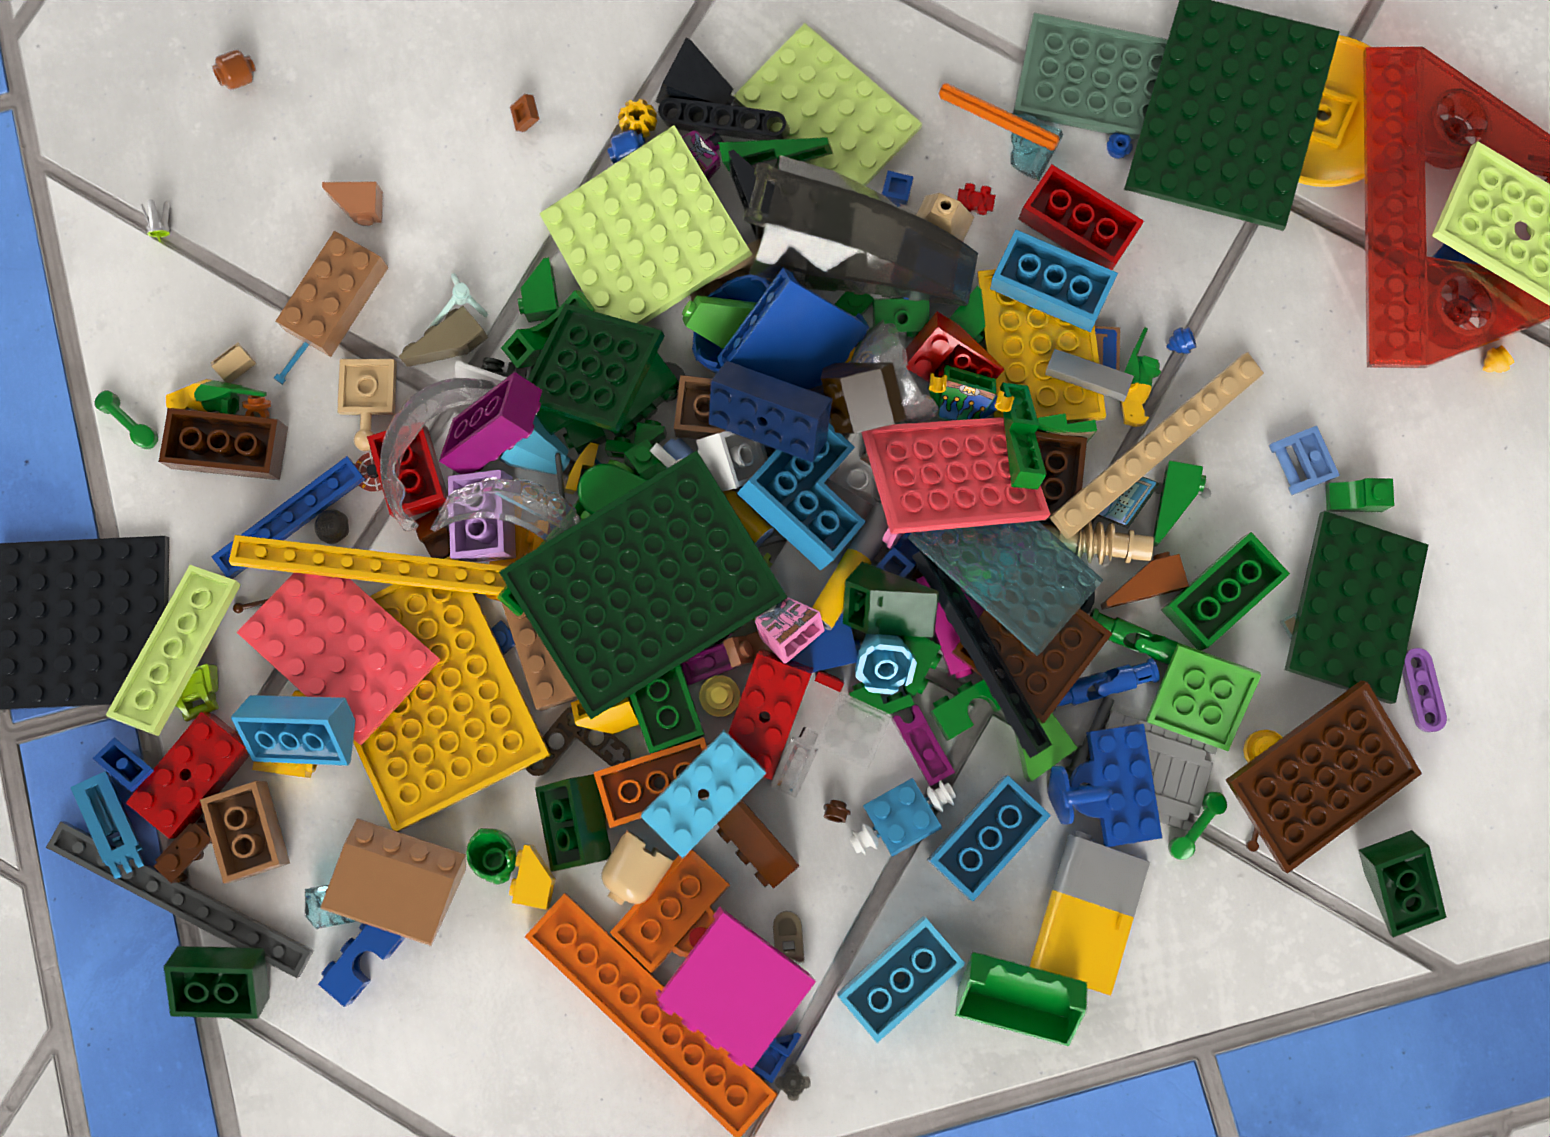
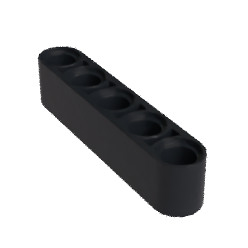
(714, 112)

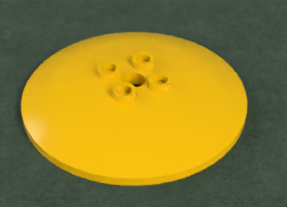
(1337, 144)

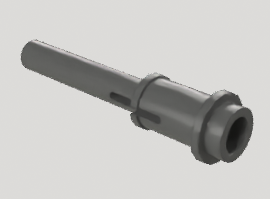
(1082, 754)

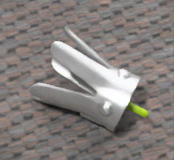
(157, 227)

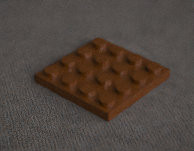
(1054, 671)

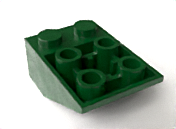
(888, 603)

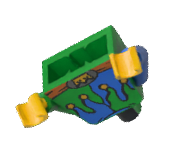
(966, 395)

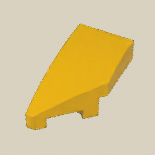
(585, 461)

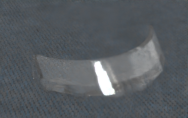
(409, 422)
(511, 501)

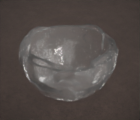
(884, 345)

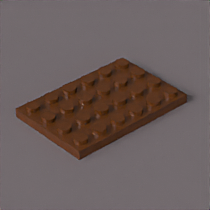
(1324, 776)

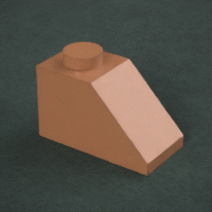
(358, 200)

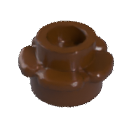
(836, 811)

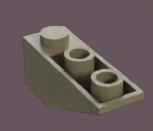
(449, 339)

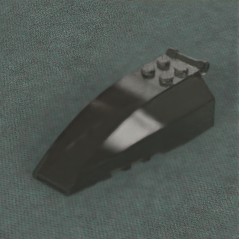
(853, 238)

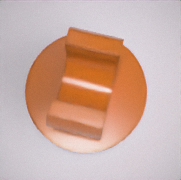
(256, 404)

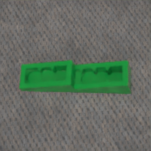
(766, 150)
(1022, 446)

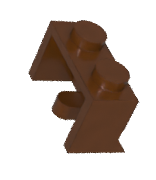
(183, 851)

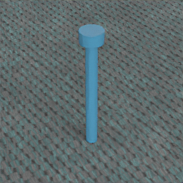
(280, 378)

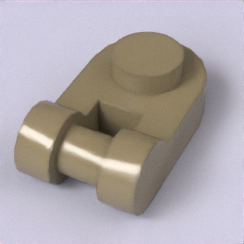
(789, 928)

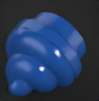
(1182, 341)

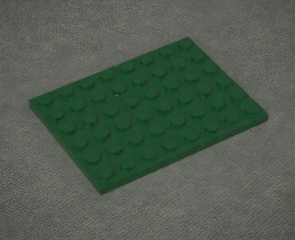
(1232, 112)
(643, 584)

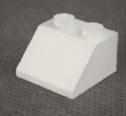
(731, 458)

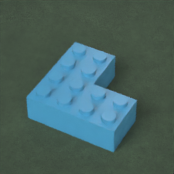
(800, 505)

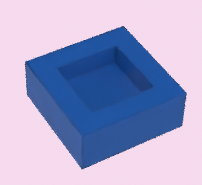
(897, 187)
(503, 636)

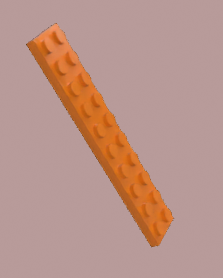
(629, 998)

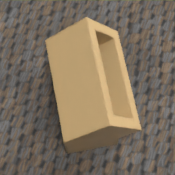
(232, 363)

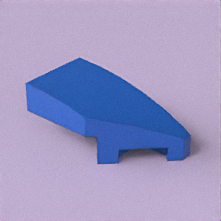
(775, 1056)

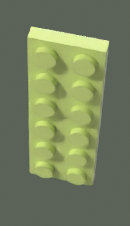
(173, 650)

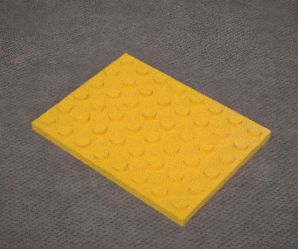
(459, 723)

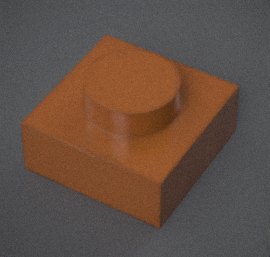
(524, 113)

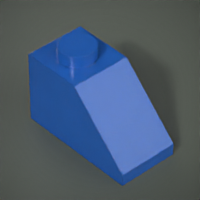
(123, 764)

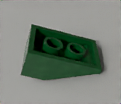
(1403, 882)

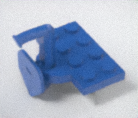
(1116, 789)

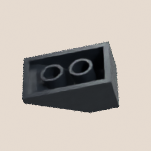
(744, 180)

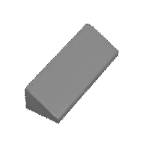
(1089, 375)

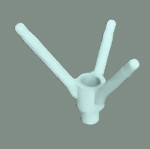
(459, 296)

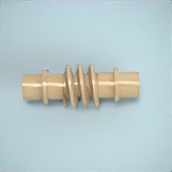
(1106, 543)

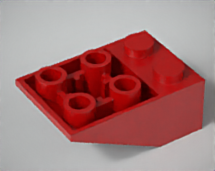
(947, 343)

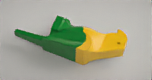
(1143, 370)
(210, 396)

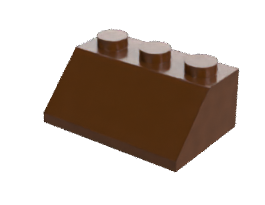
(756, 845)

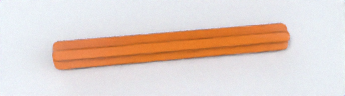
(999, 116)

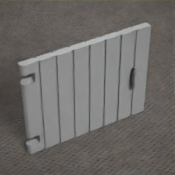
(1176, 768)

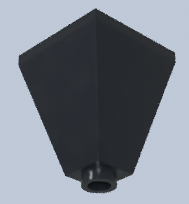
(695, 78)

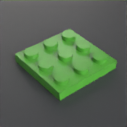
(1203, 697)

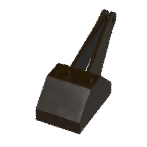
(862, 395)

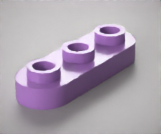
(1431, 701)

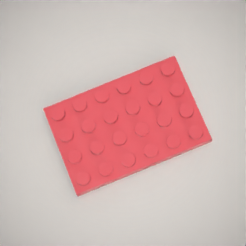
(948, 476)
(339, 645)

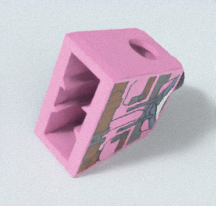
(789, 628)

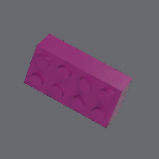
(491, 425)

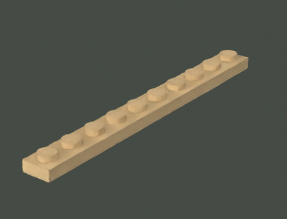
(1156, 446)

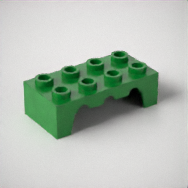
(1021, 999)

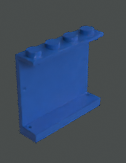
(794, 334)

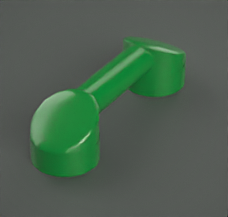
(139, 433)
(1184, 847)

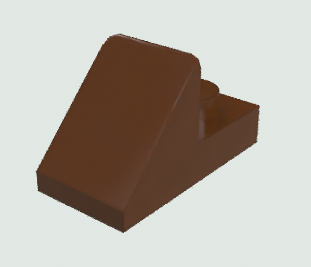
(436, 542)

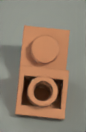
(743, 649)

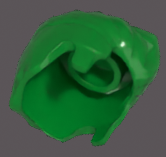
(491, 855)

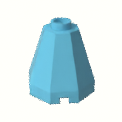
(537, 451)
(884, 663)

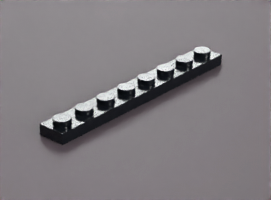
(985, 656)

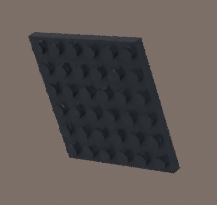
(76, 617)

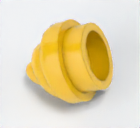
(1497, 360)

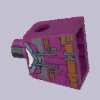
(704, 151)

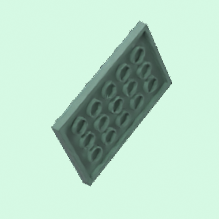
(1088, 75)

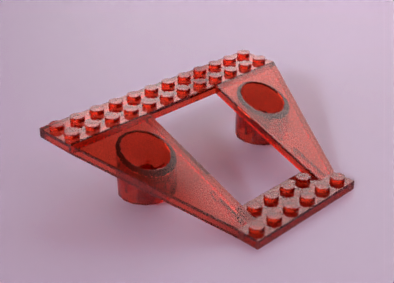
(1403, 130)

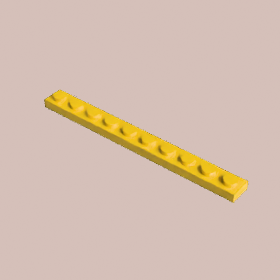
(366, 565)

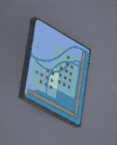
(1130, 503)

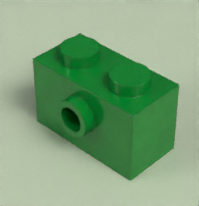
(906, 315)

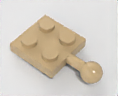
(366, 390)

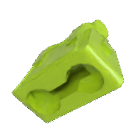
(201, 685)

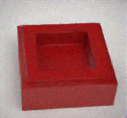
(830, 680)

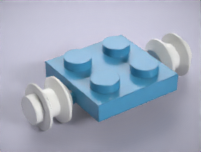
(902, 817)

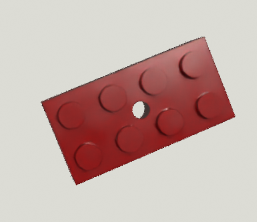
(1080, 218)
(772, 689)
(169, 795)

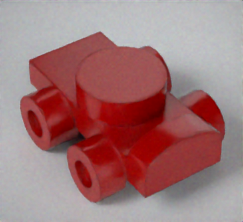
(977, 201)

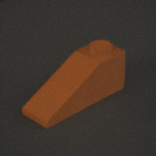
(1157, 578)

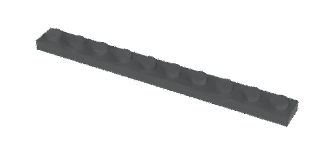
(185, 902)

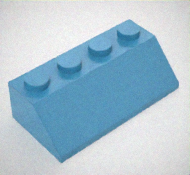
(296, 729)

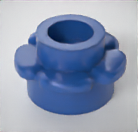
(1116, 151)

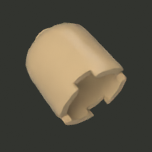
(633, 870)

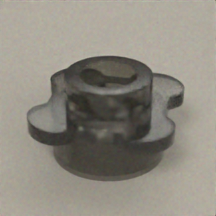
(793, 1091)

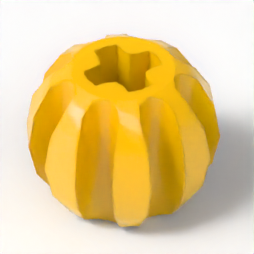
(638, 110)

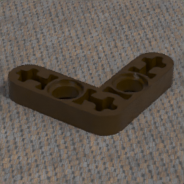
(570, 734)

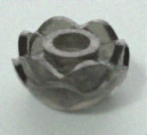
(339, 530)

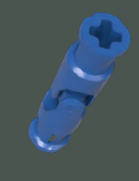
(1111, 682)

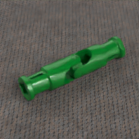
(1155, 645)

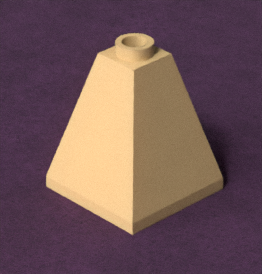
(946, 214)

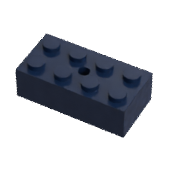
(769, 411)

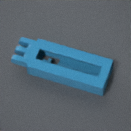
(104, 816)

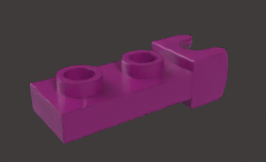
(924, 746)

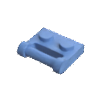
(1312, 456)

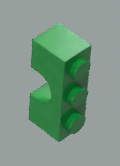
(952, 714)

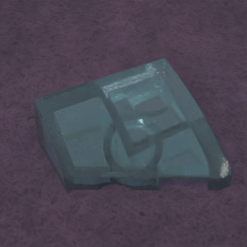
(1028, 156)

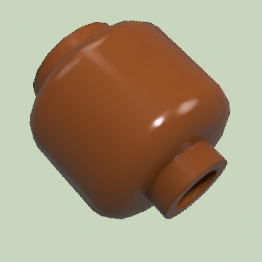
(233, 69)

